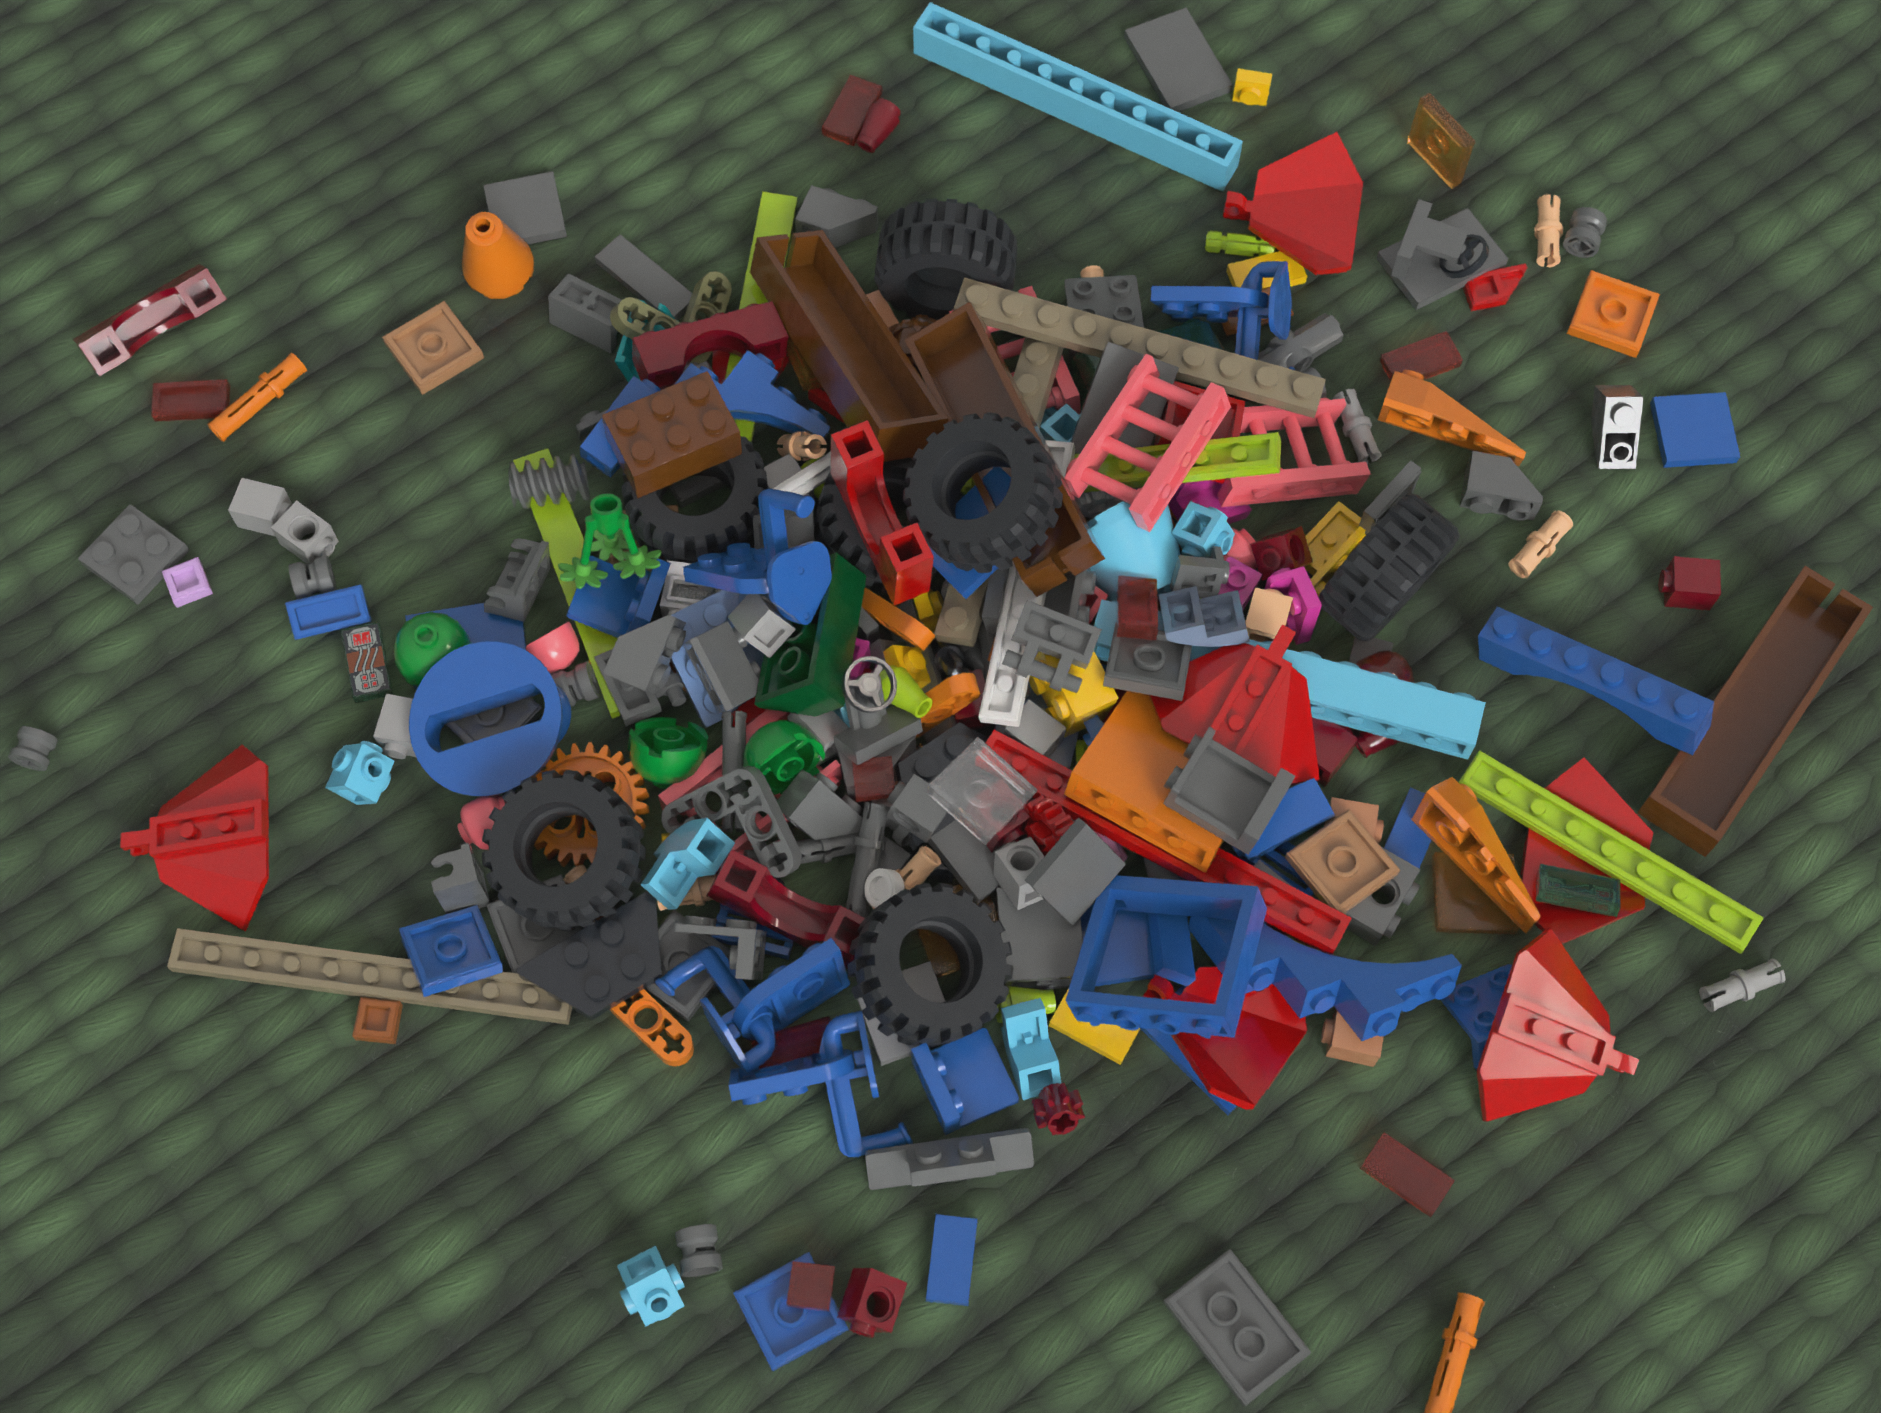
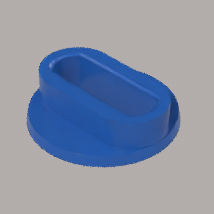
(473, 682)

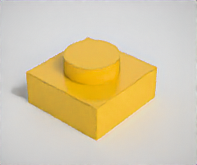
(1252, 87)
(929, 608)
(911, 660)

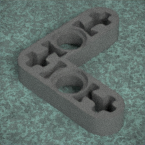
(746, 805)

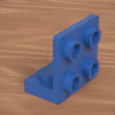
(619, 603)
(1476, 1004)
(964, 1080)

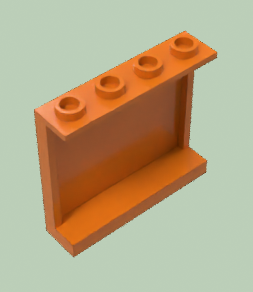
(1126, 777)

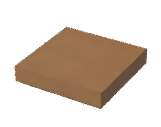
(433, 347)
(1342, 863)

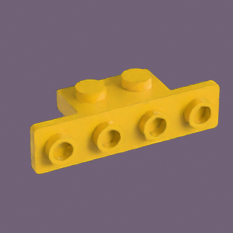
(1332, 543)

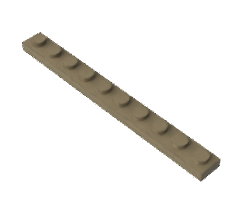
(1196, 362)
(1034, 377)
(354, 975)

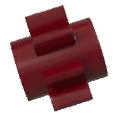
(1058, 1109)

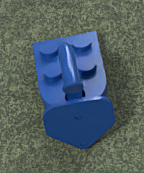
(1244, 302)
(791, 576)
(770, 1005)
(835, 1068)

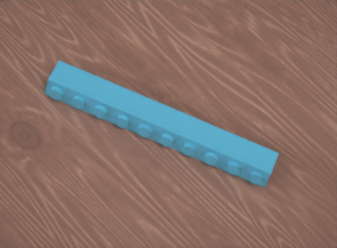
(1077, 97)
(1361, 698)

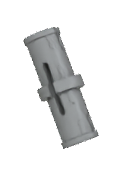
(1358, 428)
(1742, 985)

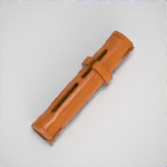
(259, 395)
(1458, 1341)

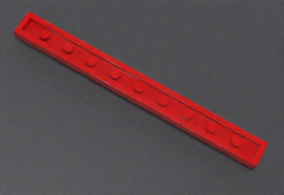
(1286, 906)

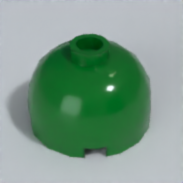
(424, 642)
(666, 751)
(782, 752)

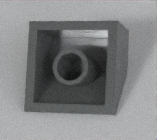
(724, 666)

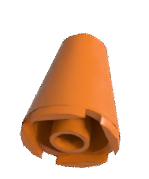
(495, 257)

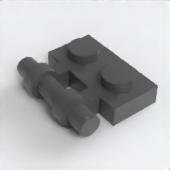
(1056, 636)
(636, 703)

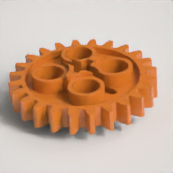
(605, 769)

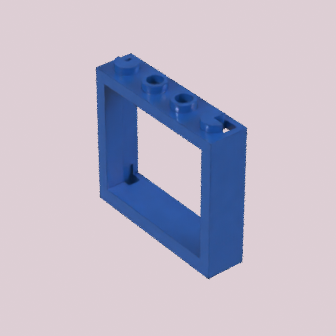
(1173, 898)

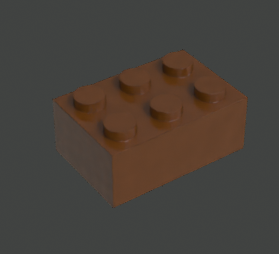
(672, 434)

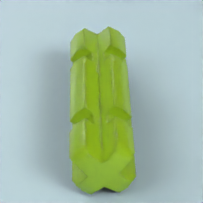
(1237, 244)

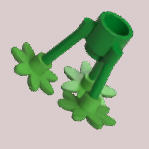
(604, 526)

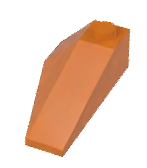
(1431, 412)
(1464, 833)

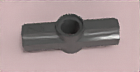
(1304, 343)

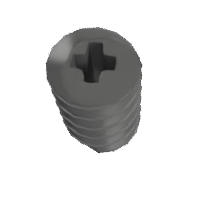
(548, 481)

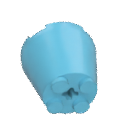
(1133, 550)

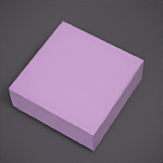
(187, 582)

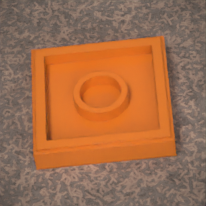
(1613, 314)

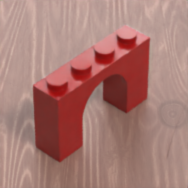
(897, 552)

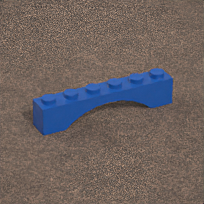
(1655, 704)

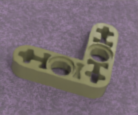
(642, 311)

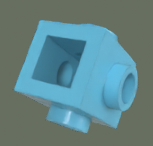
(1201, 530)
(360, 773)
(650, 1286)

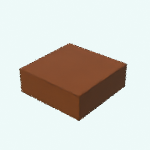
(377, 1020)

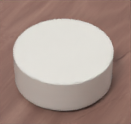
(882, 885)

